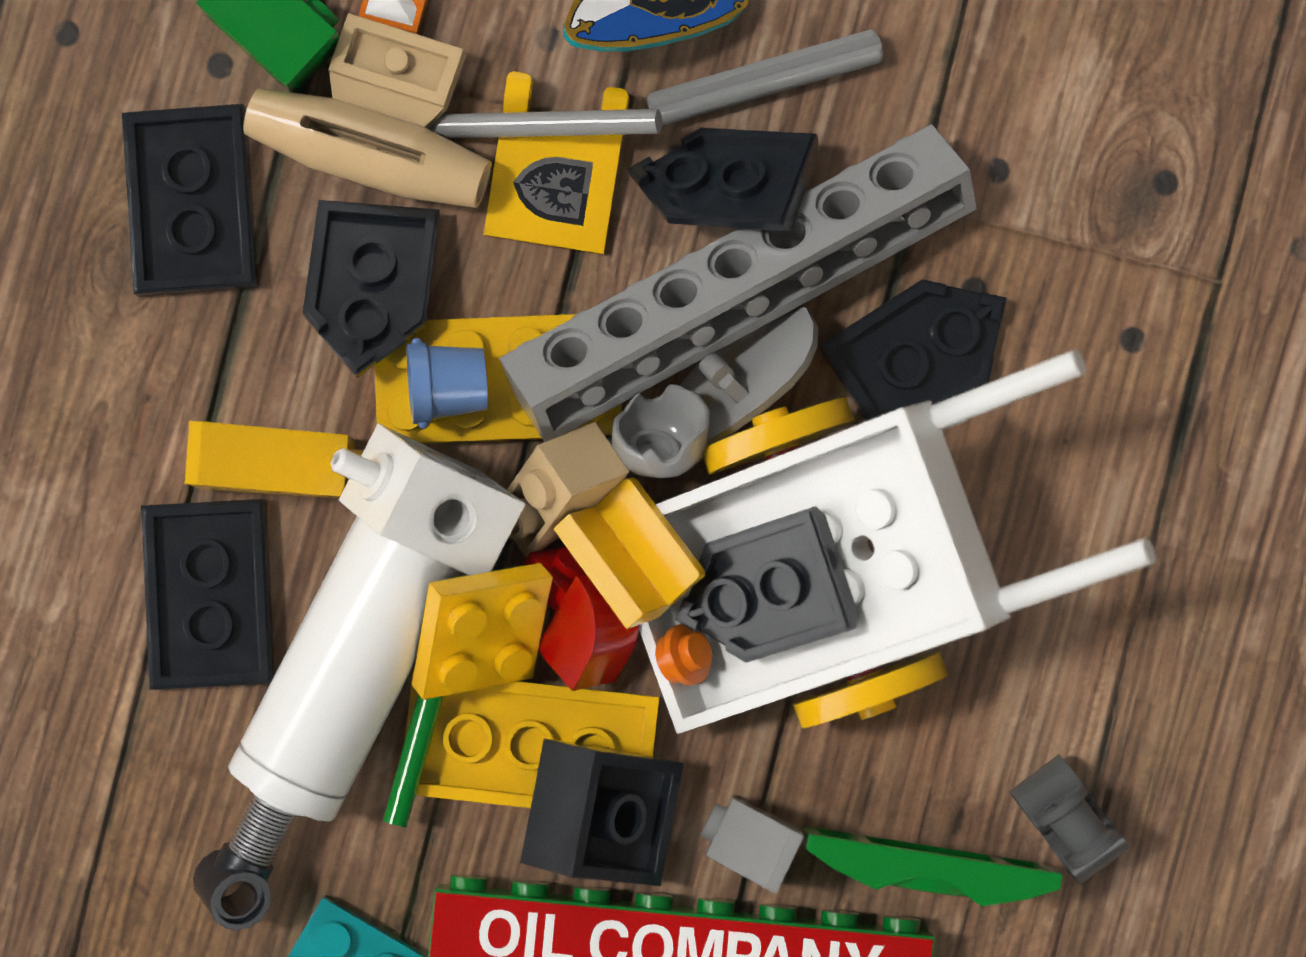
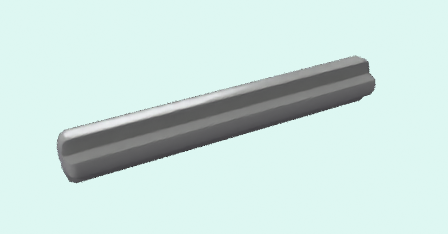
(767, 77)

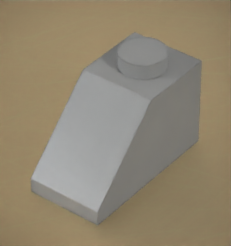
(751, 842)

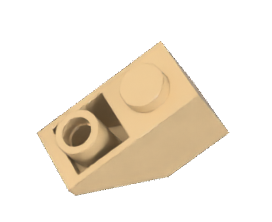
(560, 480)

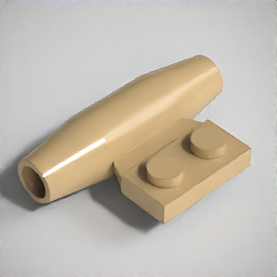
(377, 124)

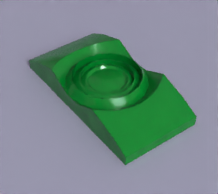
(931, 868)

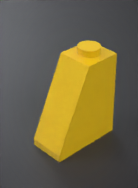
(264, 460)

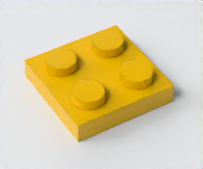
(481, 630)

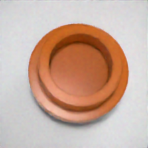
(684, 656)

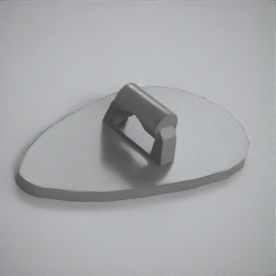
(753, 371)

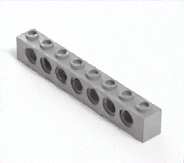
(738, 284)

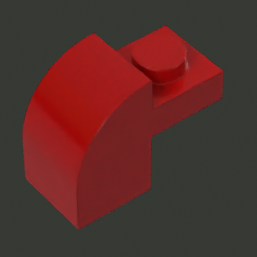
(585, 636)

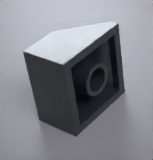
(601, 813)

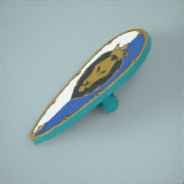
(644, 23)

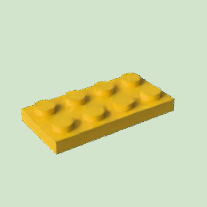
(504, 415)
(493, 736)

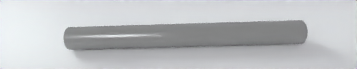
(549, 123)

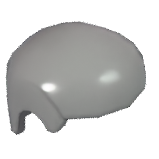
(662, 433)

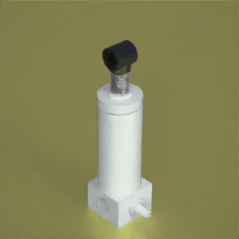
(413, 525)

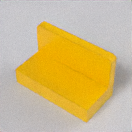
(631, 553)

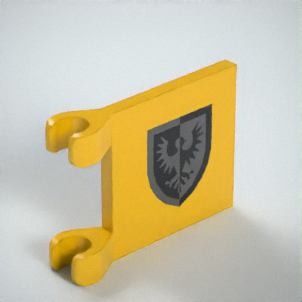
(554, 186)

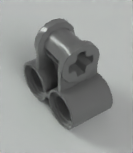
(1069, 819)

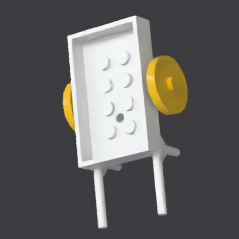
(928, 560)

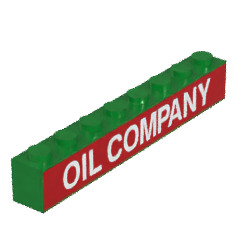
(533, 923)

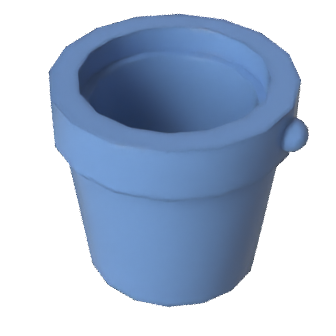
(445, 381)

